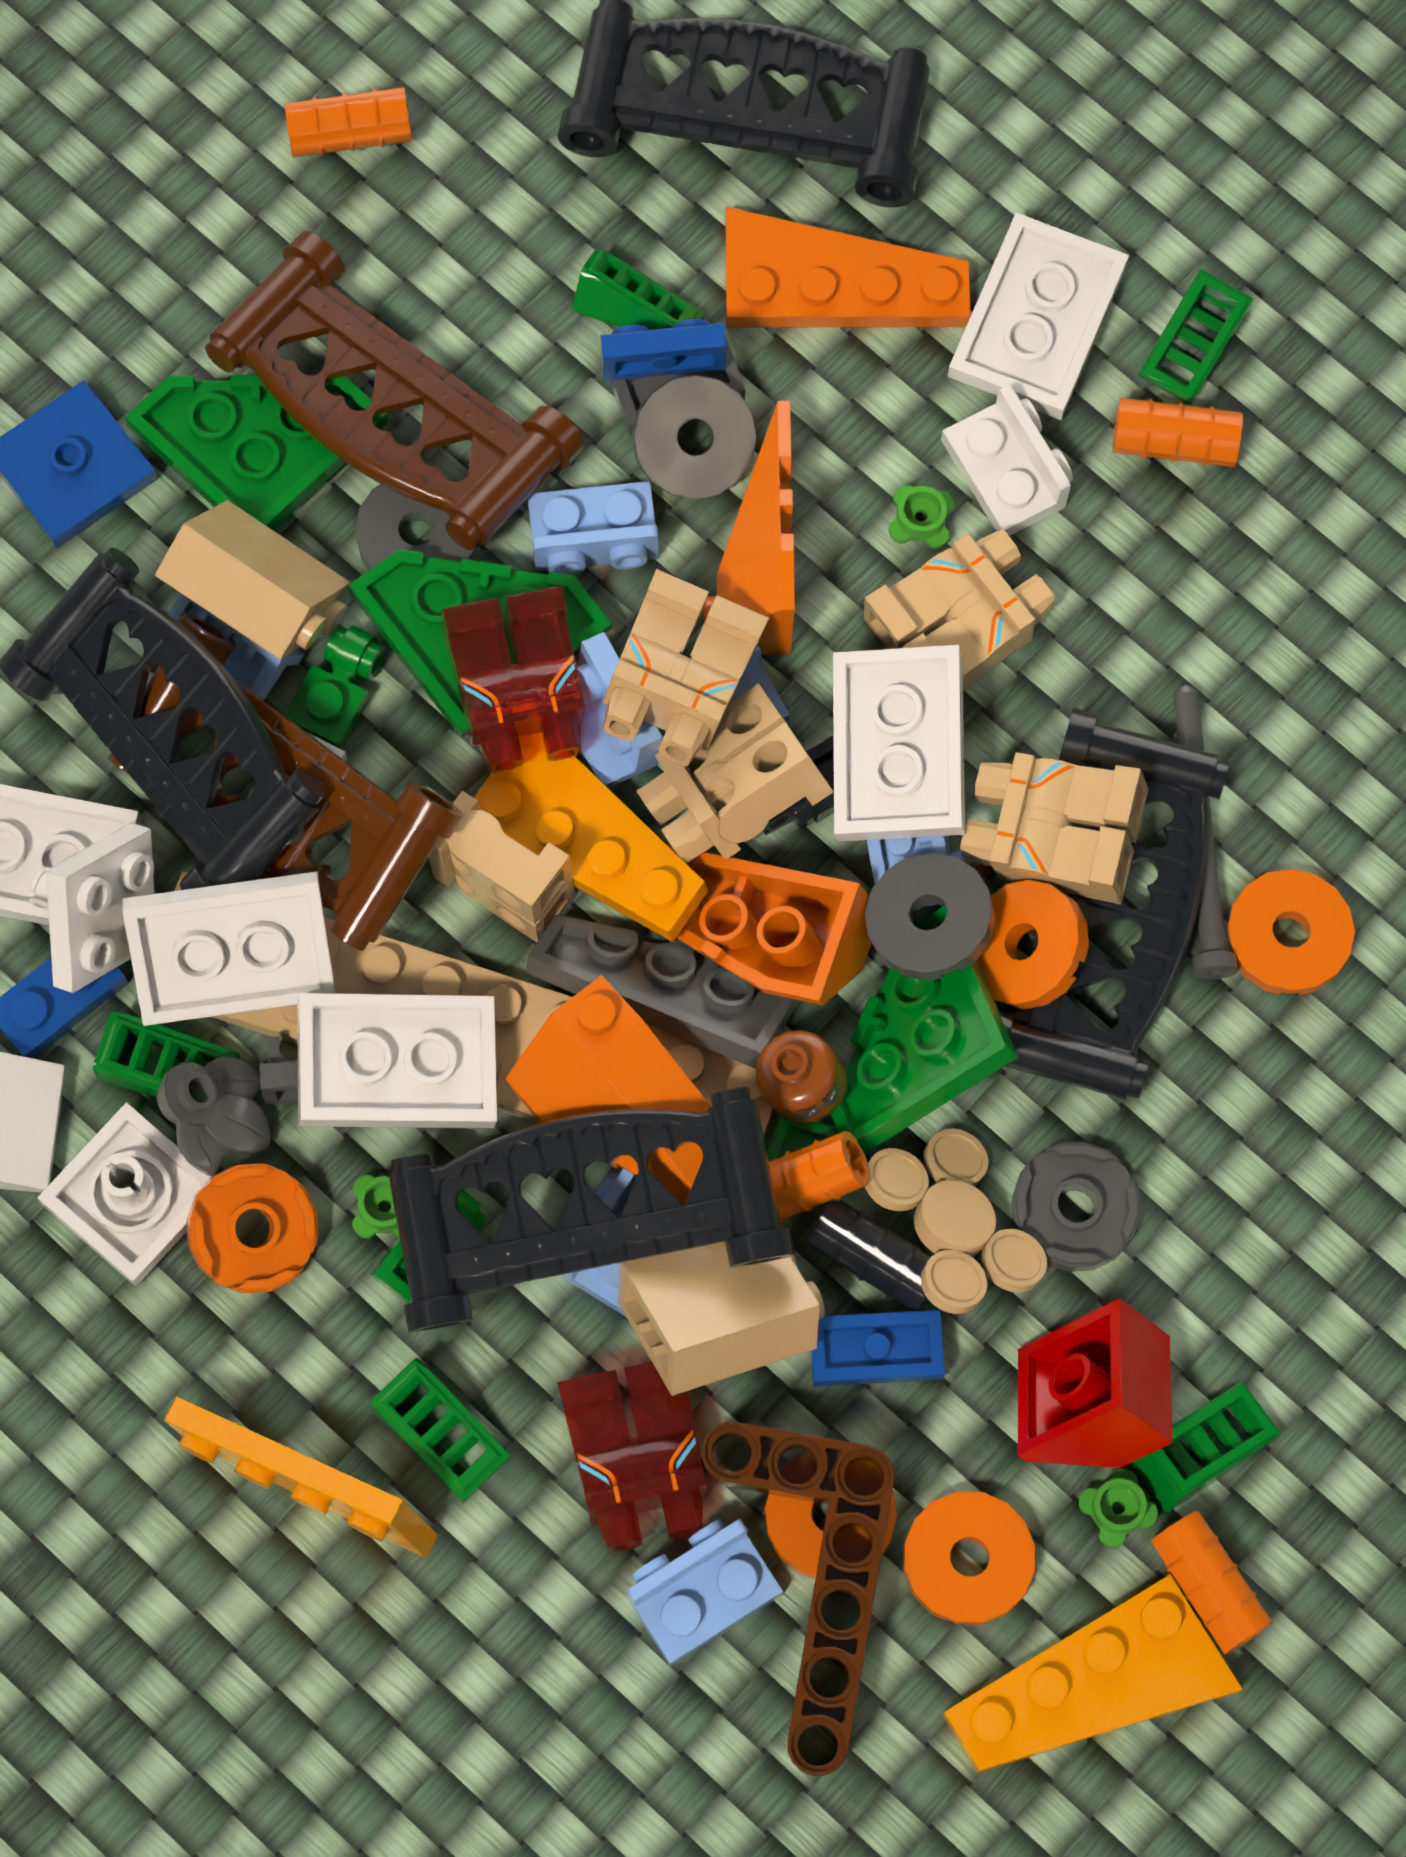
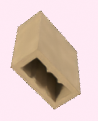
(254, 580)
(714, 1319)

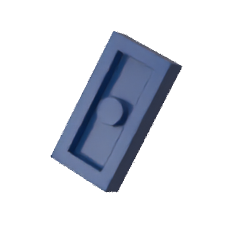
(685, 348)
(39, 1014)
(878, 1348)

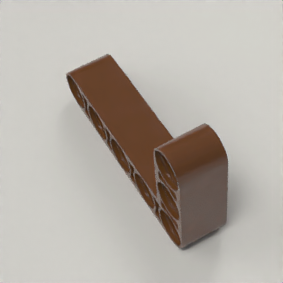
(832, 1573)

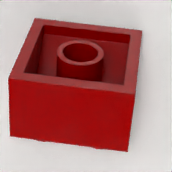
(1096, 1391)

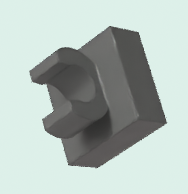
(279, 1077)

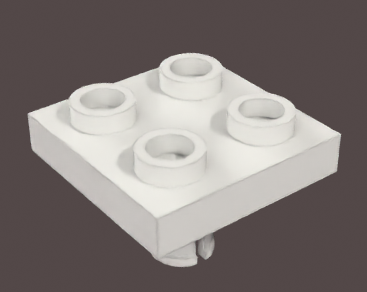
(86, 904)
(126, 1194)

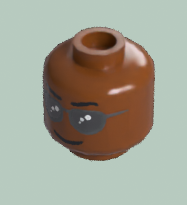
(801, 1076)

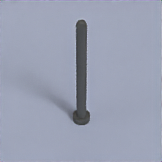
(1214, 959)

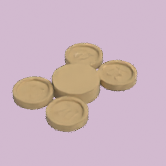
(955, 1221)

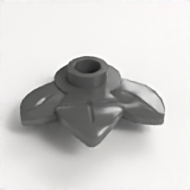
(221, 1115)

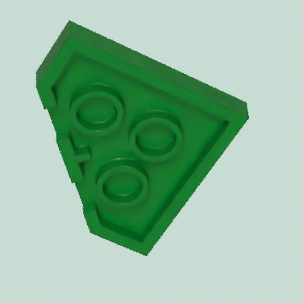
(239, 442)
(407, 600)
(920, 1049)

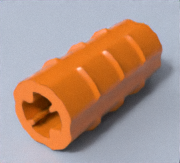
(348, 122)
(1177, 432)
(818, 1174)
(1211, 1582)

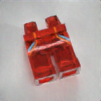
(522, 698)
(636, 1473)

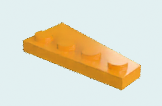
(608, 845)
(309, 1480)
(1108, 1675)

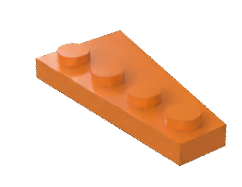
(831, 279)

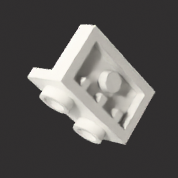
(1009, 463)

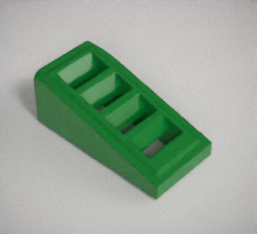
(1218, 294)
(624, 296)
(132, 1077)
(402, 1386)
(1171, 1471)

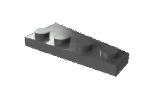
(663, 985)

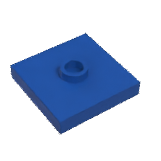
(72, 464)

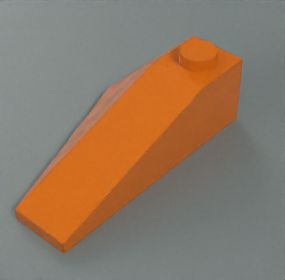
(760, 550)
(779, 927)
(605, 1058)

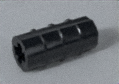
(871, 1252)

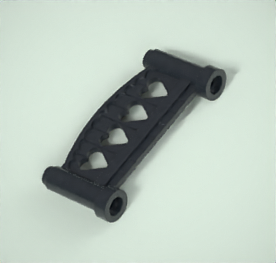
(873, 137)
(71, 653)
(1058, 1037)
(727, 1203)

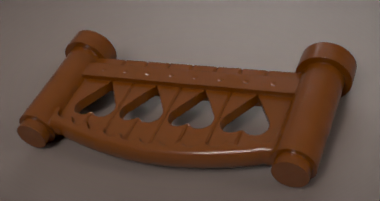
(301, 304)
(387, 834)

